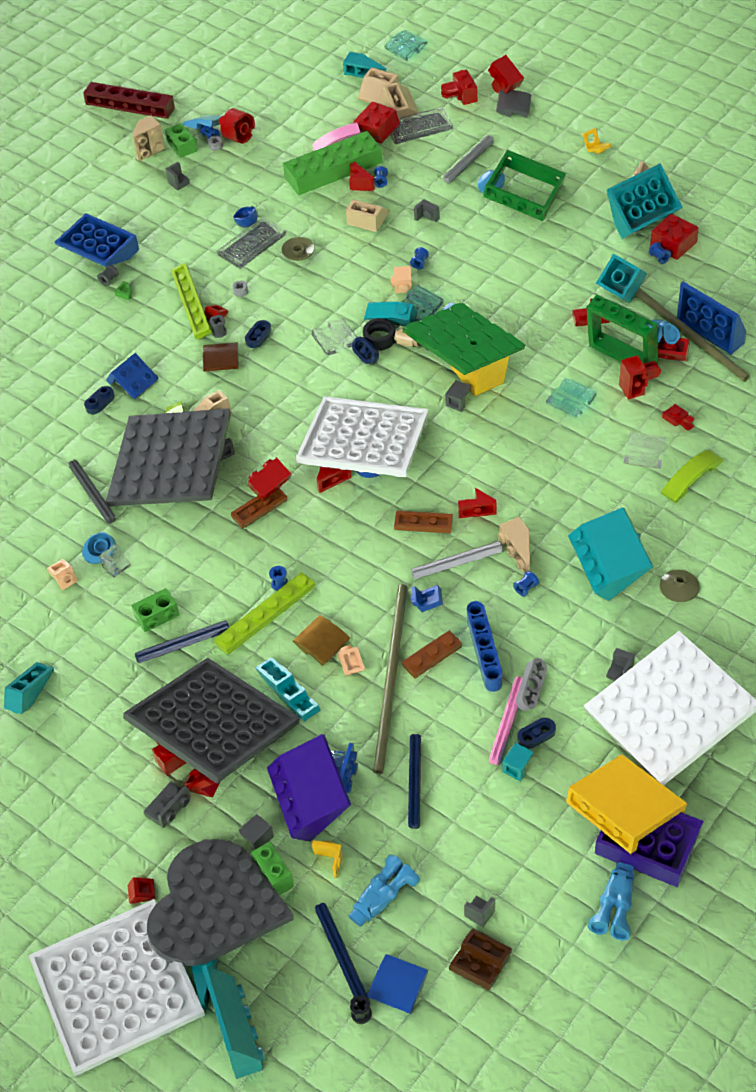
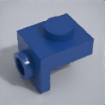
(427, 598)

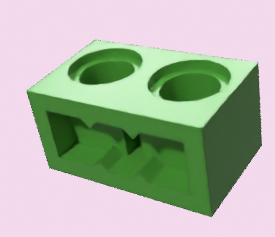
(181, 140)
(155, 610)
(273, 868)

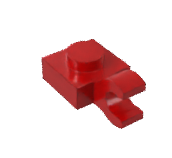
(676, 415)

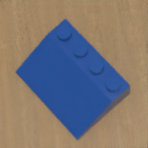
(99, 241)
(710, 319)

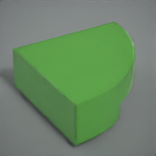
(124, 291)

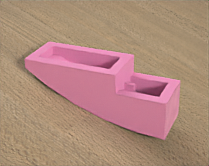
(337, 135)

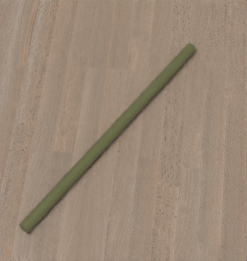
(691, 334)
(386, 709)

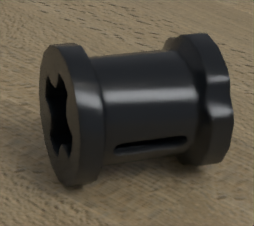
(358, 1015)

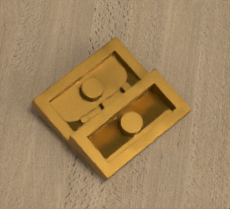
(321, 639)

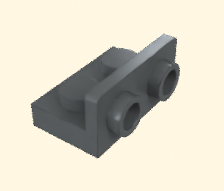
(168, 804)

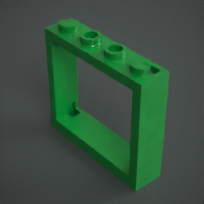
(530, 168)
(627, 319)

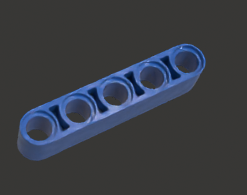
(484, 646)

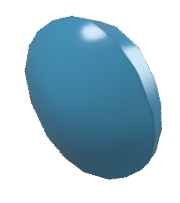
(484, 179)
(97, 545)

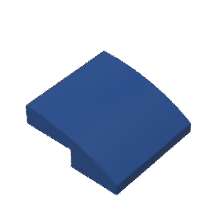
(397, 983)

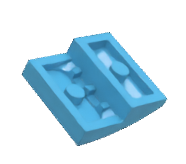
(209, 120)

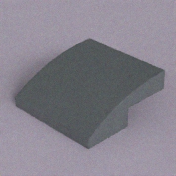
(513, 102)

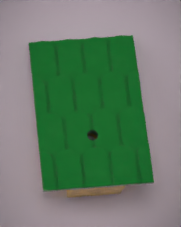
(468, 343)

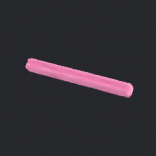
(506, 724)

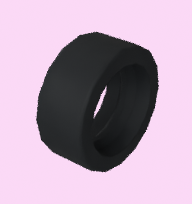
(380, 325)

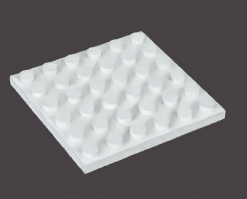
(363, 436)
(671, 707)
(112, 990)

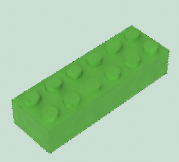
(331, 162)

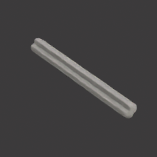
(468, 159)
(456, 560)

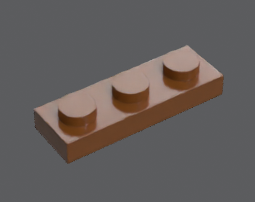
(256, 508)
(423, 522)
(432, 654)

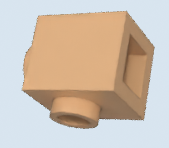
(401, 279)

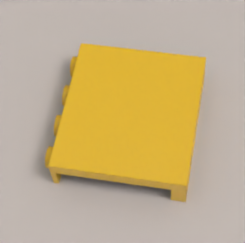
(624, 801)

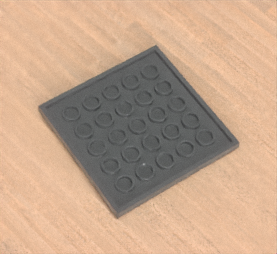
(169, 458)
(211, 719)

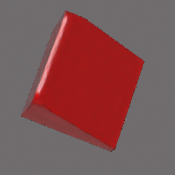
(213, 310)
(141, 890)

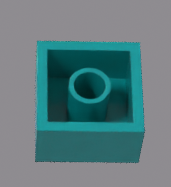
(621, 278)

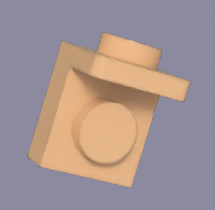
(63, 574)
(350, 660)

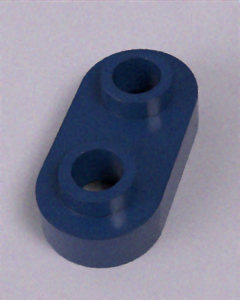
(258, 334)
(365, 350)
(99, 400)
(535, 734)

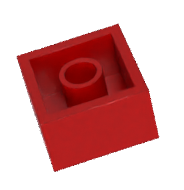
(378, 121)
(675, 235)

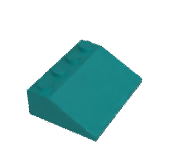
(642, 200)
(610, 553)
(233, 1022)

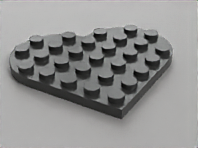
(213, 904)

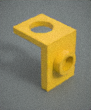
(595, 146)
(329, 849)

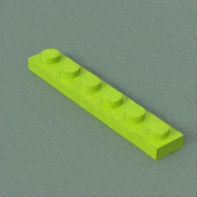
(191, 301)
(264, 613)

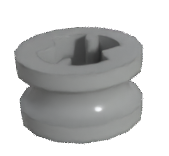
(215, 143)
(240, 288)

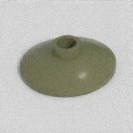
(298, 248)
(676, 591)

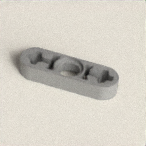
(525, 690)

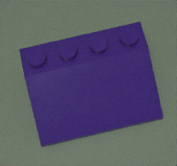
(308, 788)
(660, 853)

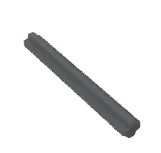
(92, 491)

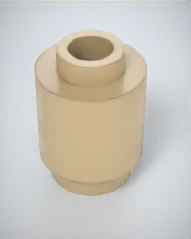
(403, 339)

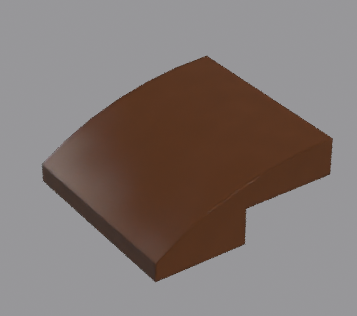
(220, 356)
(480, 959)

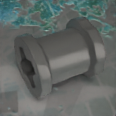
(107, 275)
(217, 323)

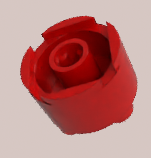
(237, 125)

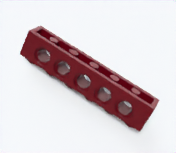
(129, 100)

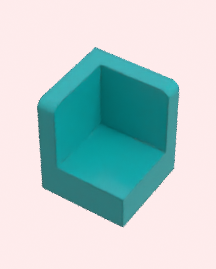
(516, 760)

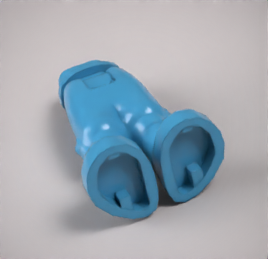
(669, 331)
(379, 893)
(617, 895)

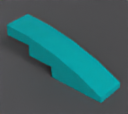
(288, 689)

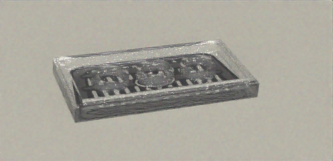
(421, 125)
(251, 242)

